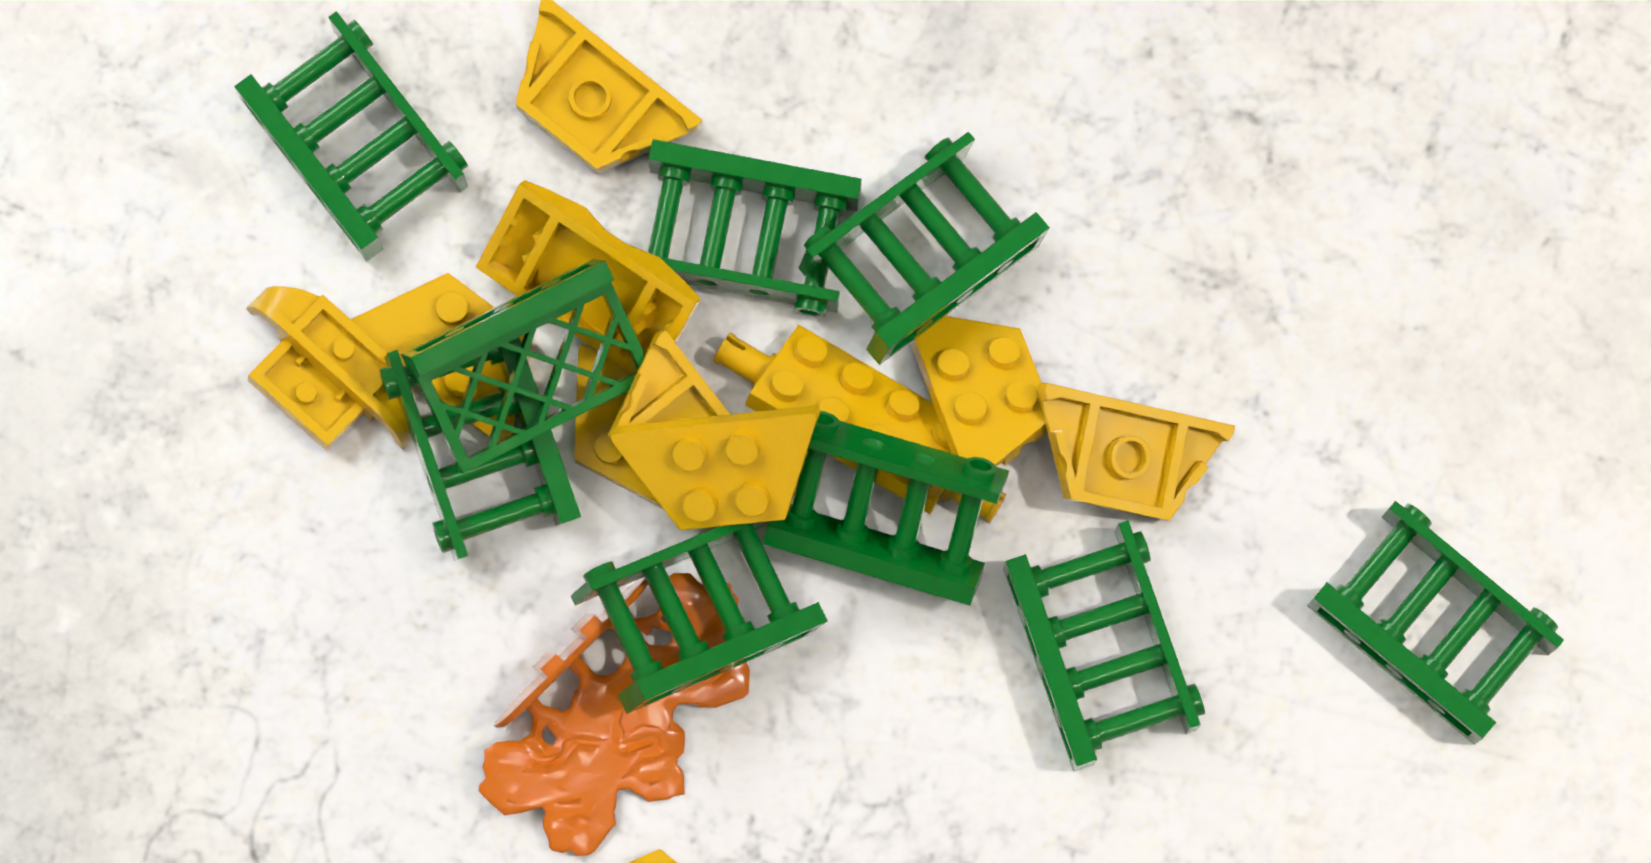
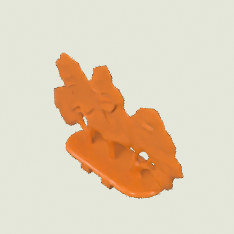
(596, 741)

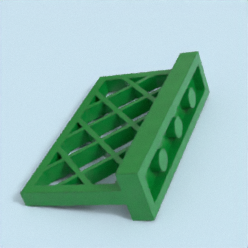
(506, 323)

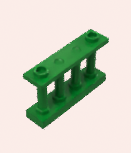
(333, 182)
(779, 187)
(931, 296)
(550, 499)
(878, 554)
(1050, 634)
(696, 659)
(1427, 674)

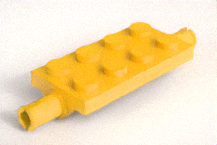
(819, 373)

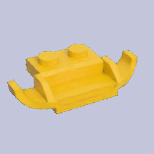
(323, 368)

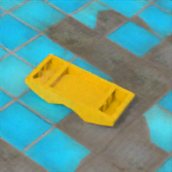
(551, 234)

